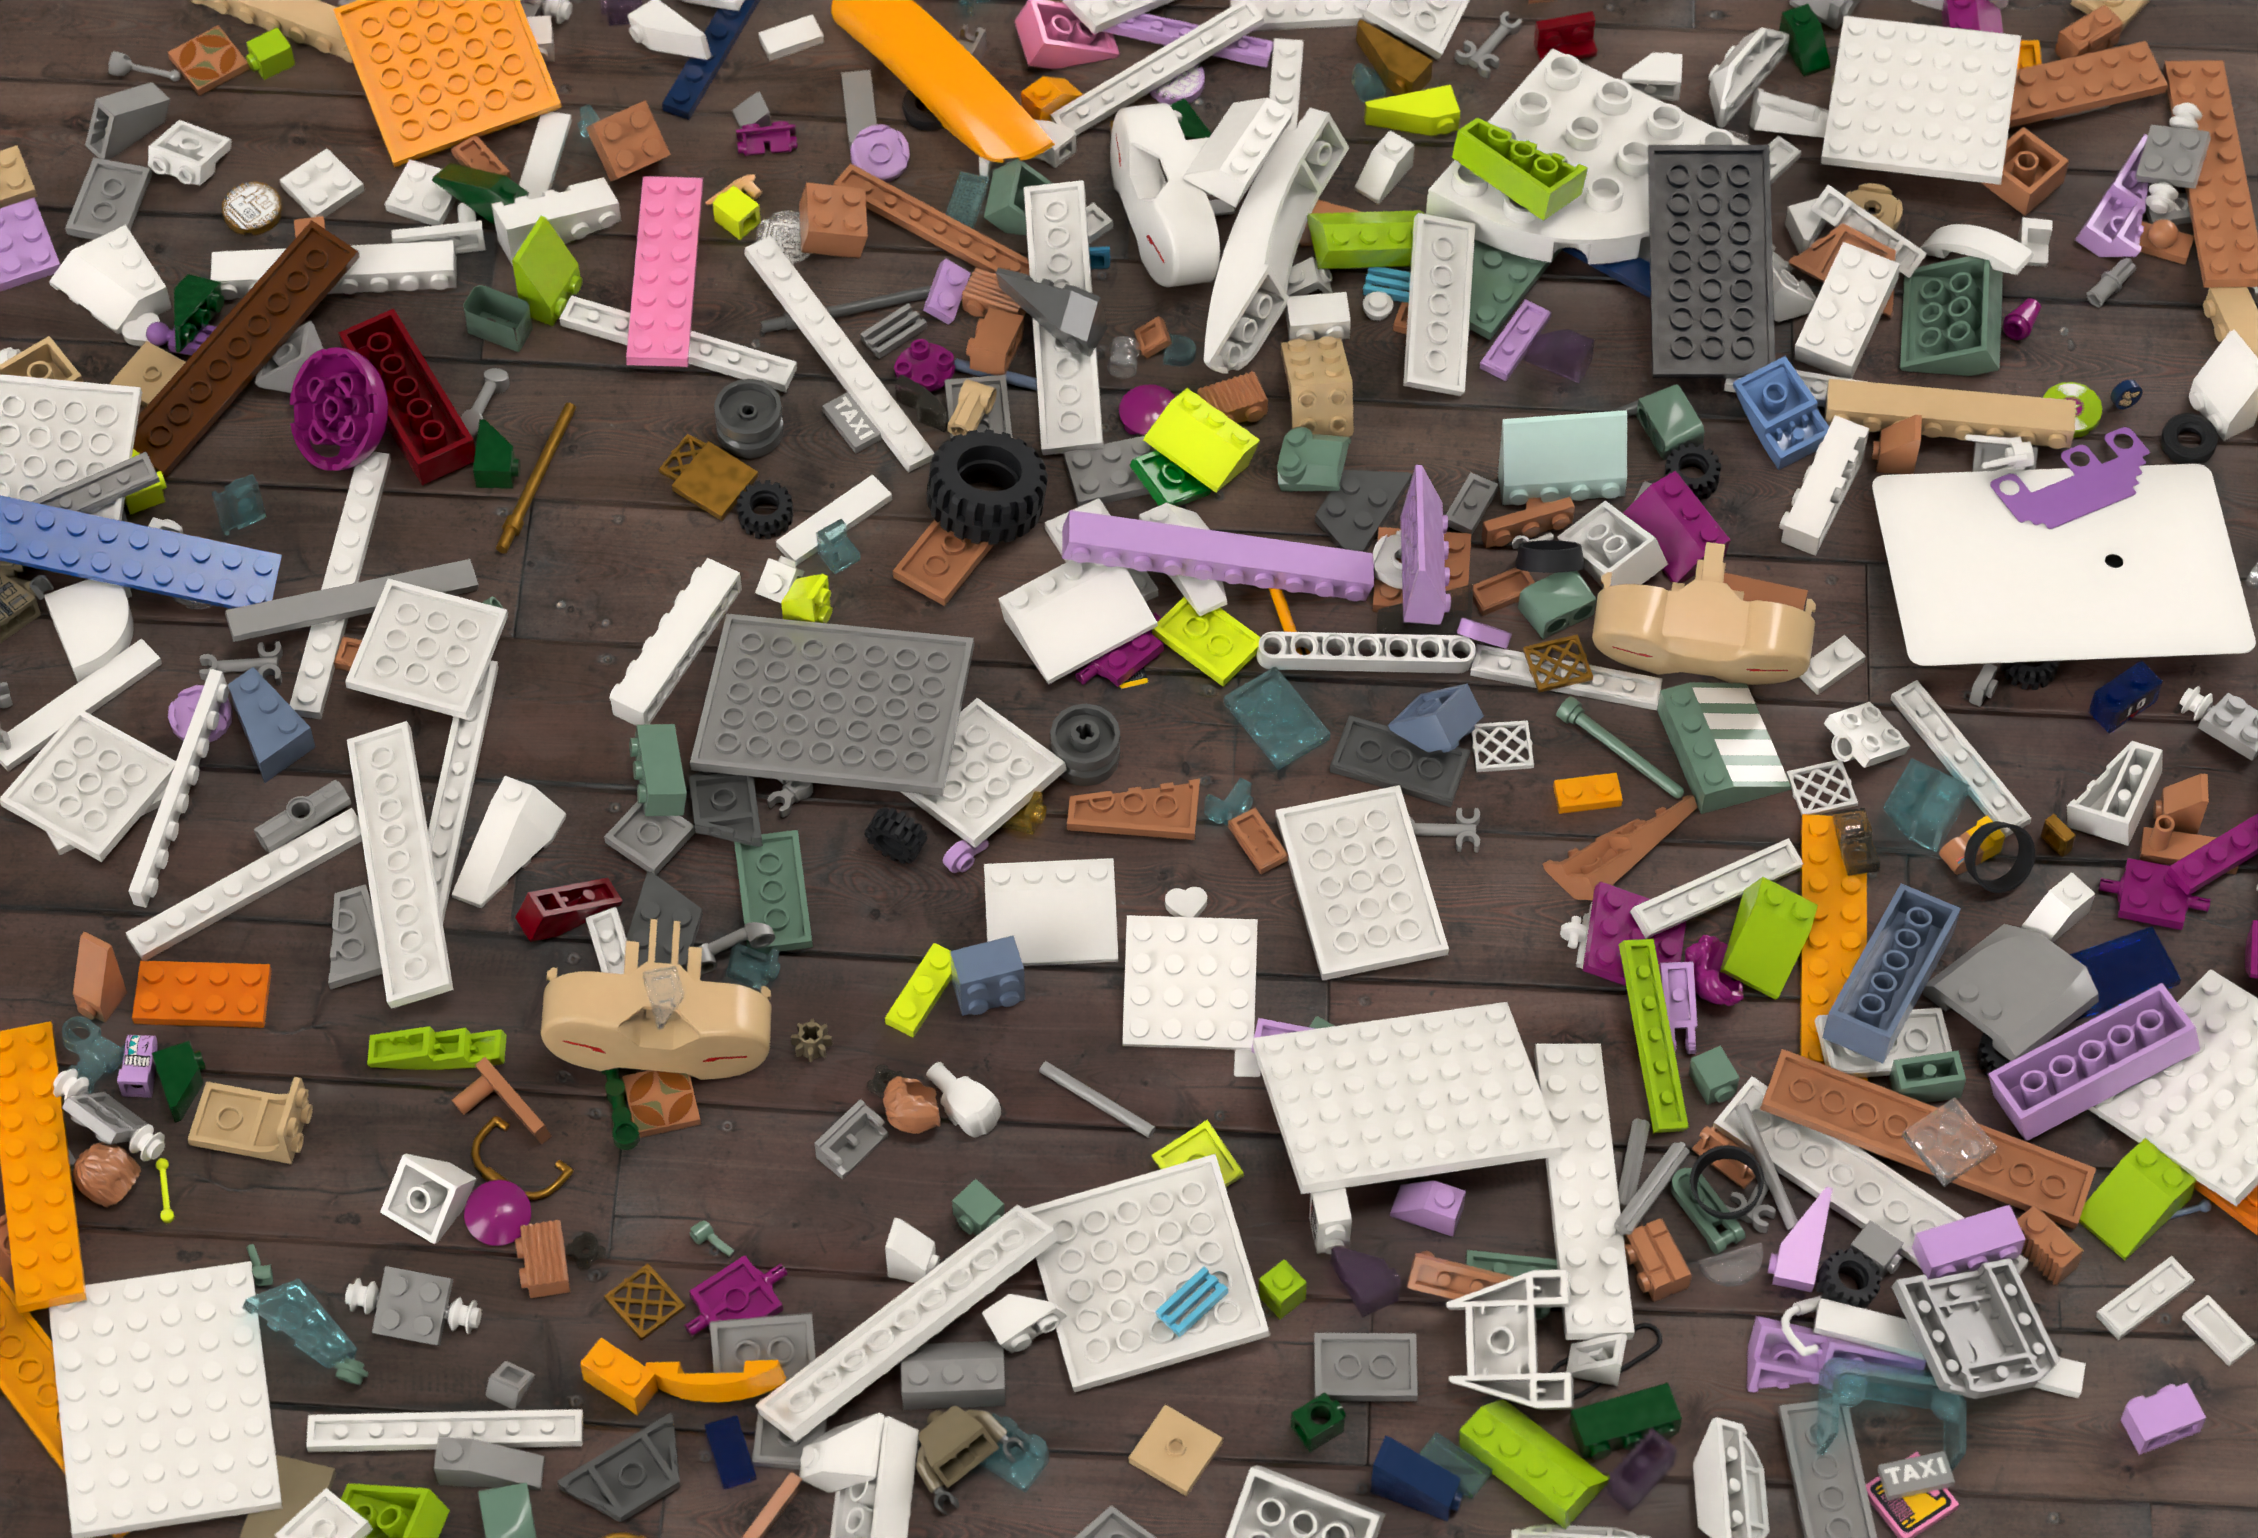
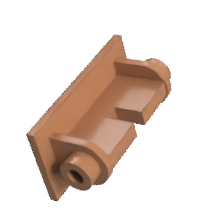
(1733, 1169)

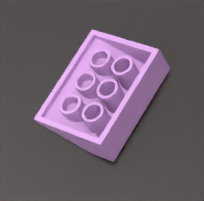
(1424, 553)

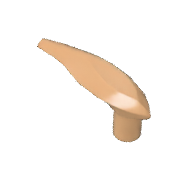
(744, 184)

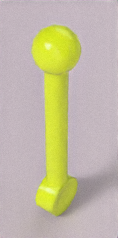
(167, 1214)

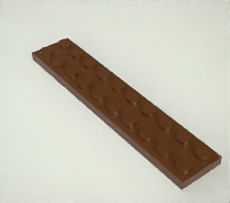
(241, 346)

